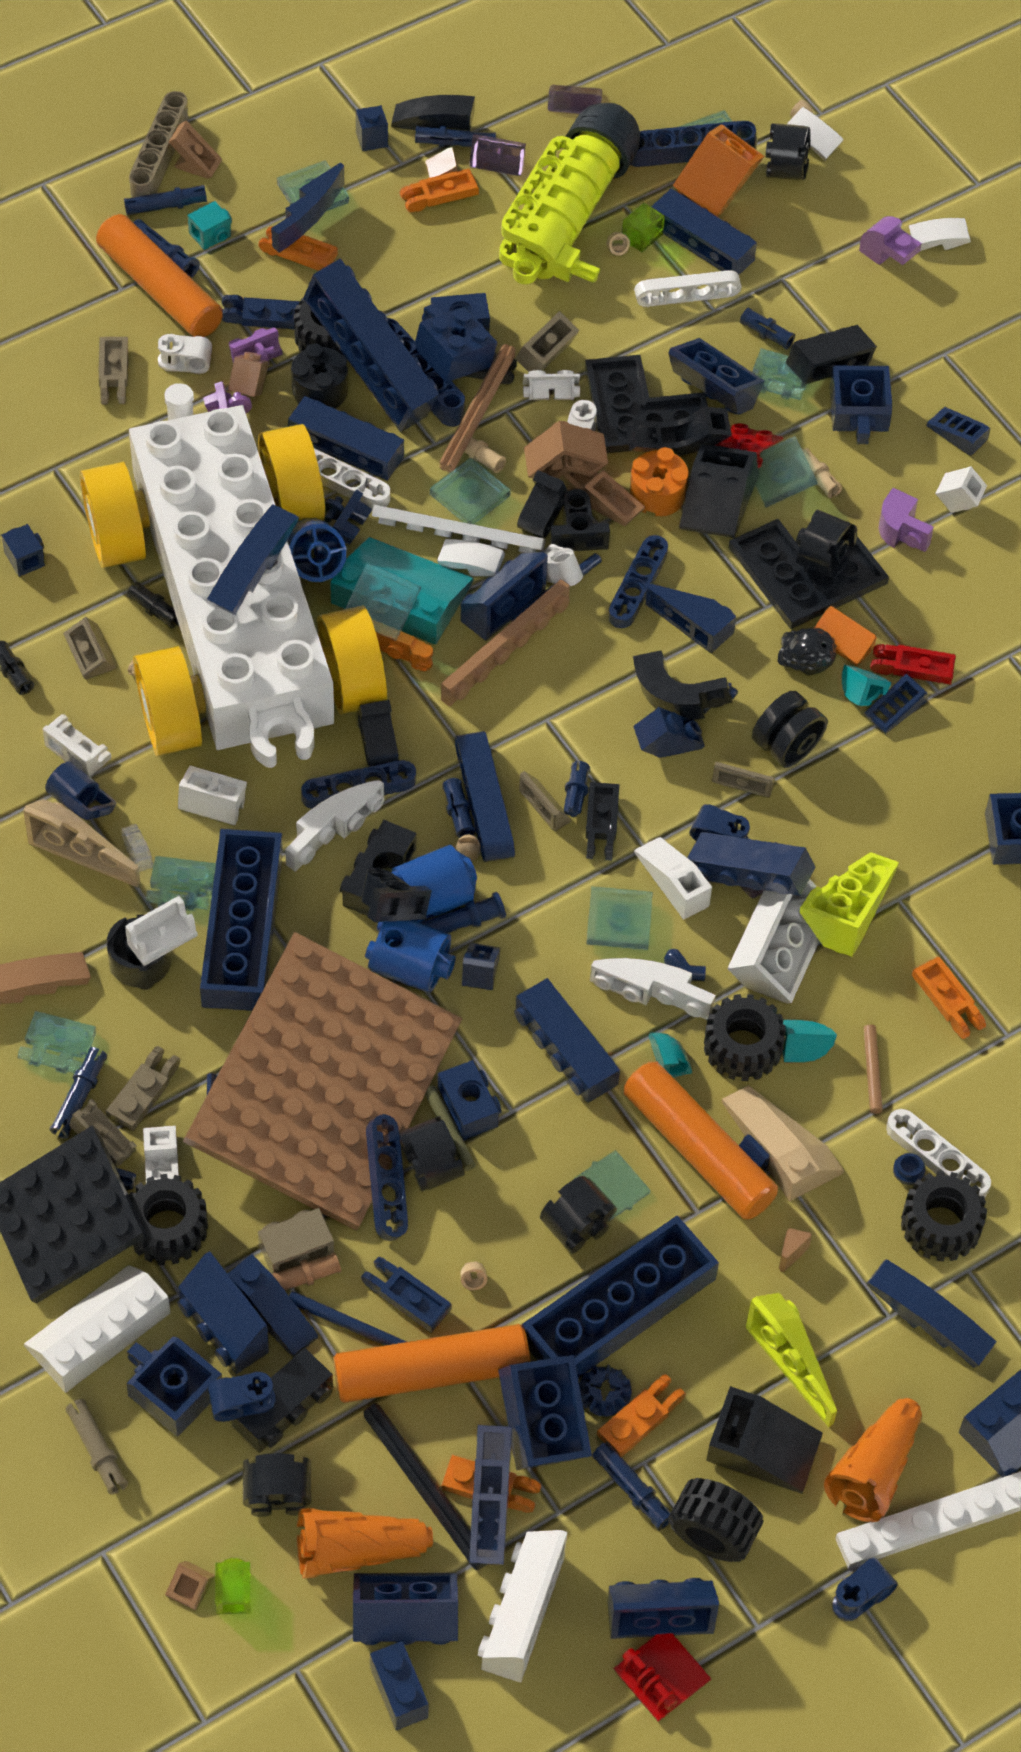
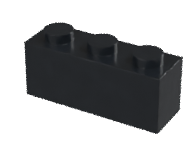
(815, 356)
(296, 1390)

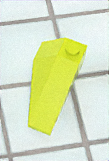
(848, 903)
(783, 1337)

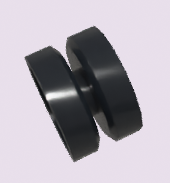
(789, 729)

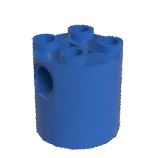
(327, 546)
(446, 874)
(411, 954)

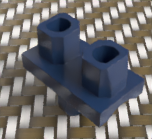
(354, 509)

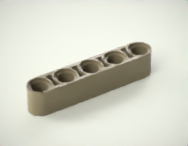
(156, 150)

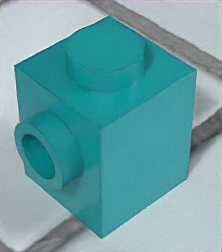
(209, 225)

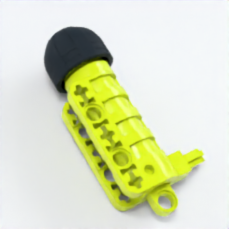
(597, 150)

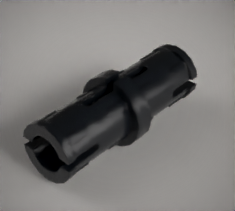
(153, 604)
(13, 668)

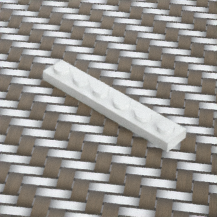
(470, 532)
(931, 1521)

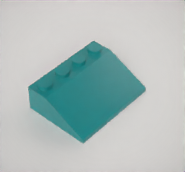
(440, 586)

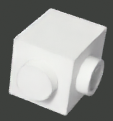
(961, 489)

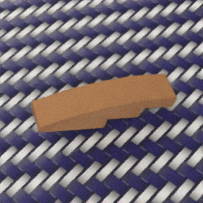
(605, 495)
(41, 975)

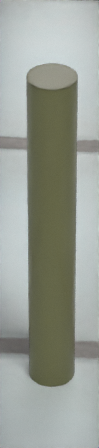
(440, 1110)

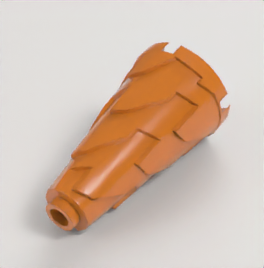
(871, 1468)
(353, 1540)

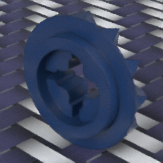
(615, 1400)

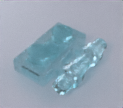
(778, 375)
(181, 876)
(59, 1035)

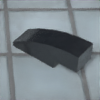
(435, 111)

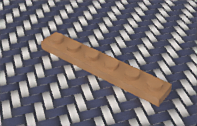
(504, 643)

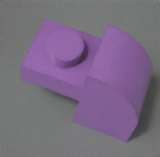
(888, 240)
(898, 522)

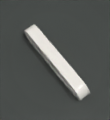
(649, 294)
(346, 472)
(942, 1150)

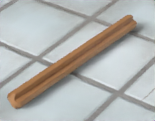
(477, 408)

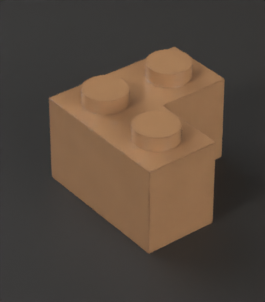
(565, 449)

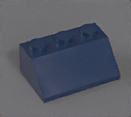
(716, 375)
(505, 594)
(223, 1315)
(545, 1412)
(995, 1427)
(405, 1607)
(662, 1608)

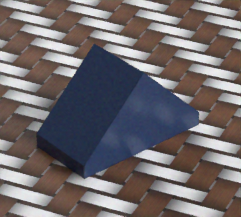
(480, 966)

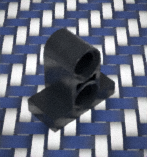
(542, 505)
(578, 529)
(377, 732)
(393, 898)

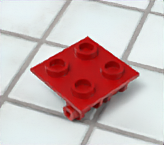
(750, 440)
(661, 1674)

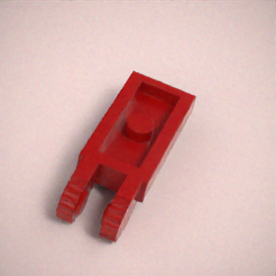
(915, 662)

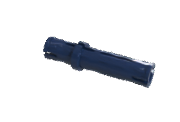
(447, 136)
(170, 199)
(84, 1081)
(642, 1496)

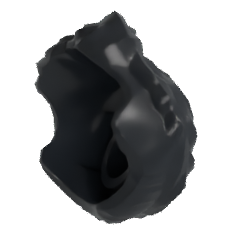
(807, 650)

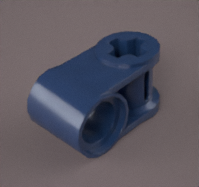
(717, 821)
(238, 1398)
(863, 1590)

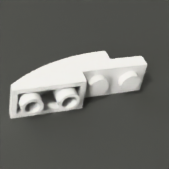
(338, 815)
(643, 978)

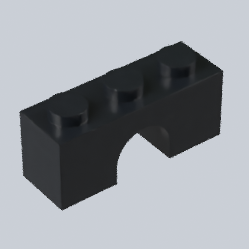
(386, 848)

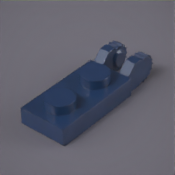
(259, 312)
(408, 1294)

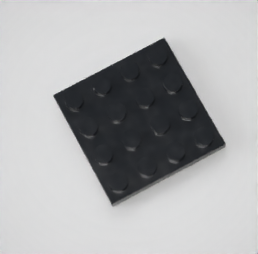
(66, 1215)

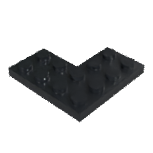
(622, 395)
(795, 590)

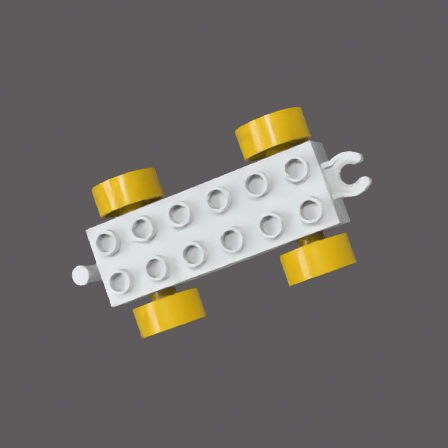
(265, 665)

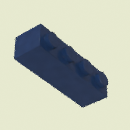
(705, 233)
(349, 438)
(752, 863)
(566, 1041)

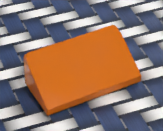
(851, 638)

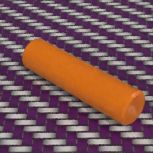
(159, 276)
(700, 1140)
(429, 1363)

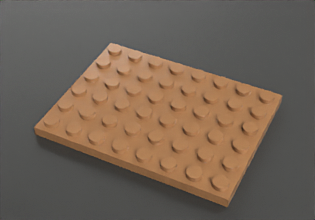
(311, 1073)

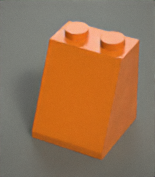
(718, 170)

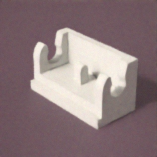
(74, 746)
(211, 795)
(160, 931)

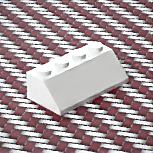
(775, 946)
(99, 1327)
(524, 1603)

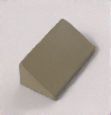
(89, 648)
(743, 779)
(543, 801)

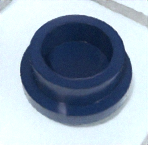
(909, 1168)

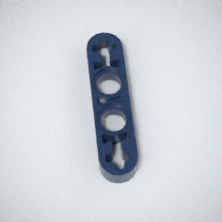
(635, 580)
(358, 777)
(392, 1177)

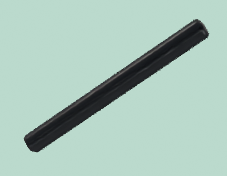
(421, 1479)

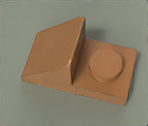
(196, 154)

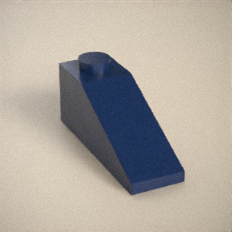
(694, 615)
(273, 1305)

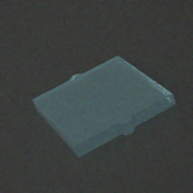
(617, 1182)

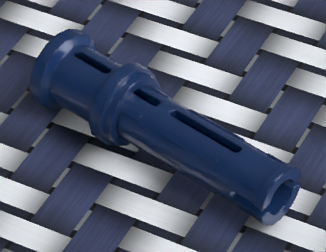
(188, 264)
(472, 914)

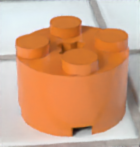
(659, 481)

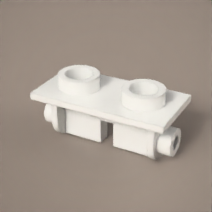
(541, 383)

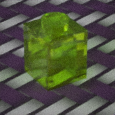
(643, 226)
(233, 1586)

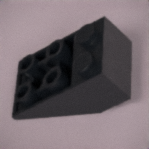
(719, 490)
(763, 1441)

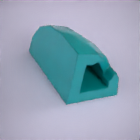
(863, 686)
(806, 1040)
(670, 1054)

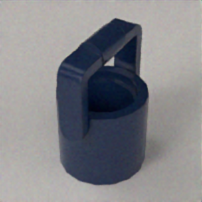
(78, 791)

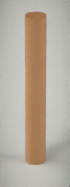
(873, 1071)

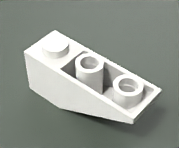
(676, 877)

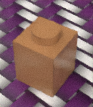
(248, 374)

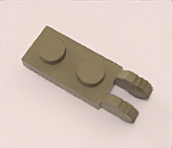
(113, 367)
(142, 1090)

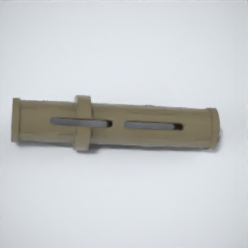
(102, 1457)

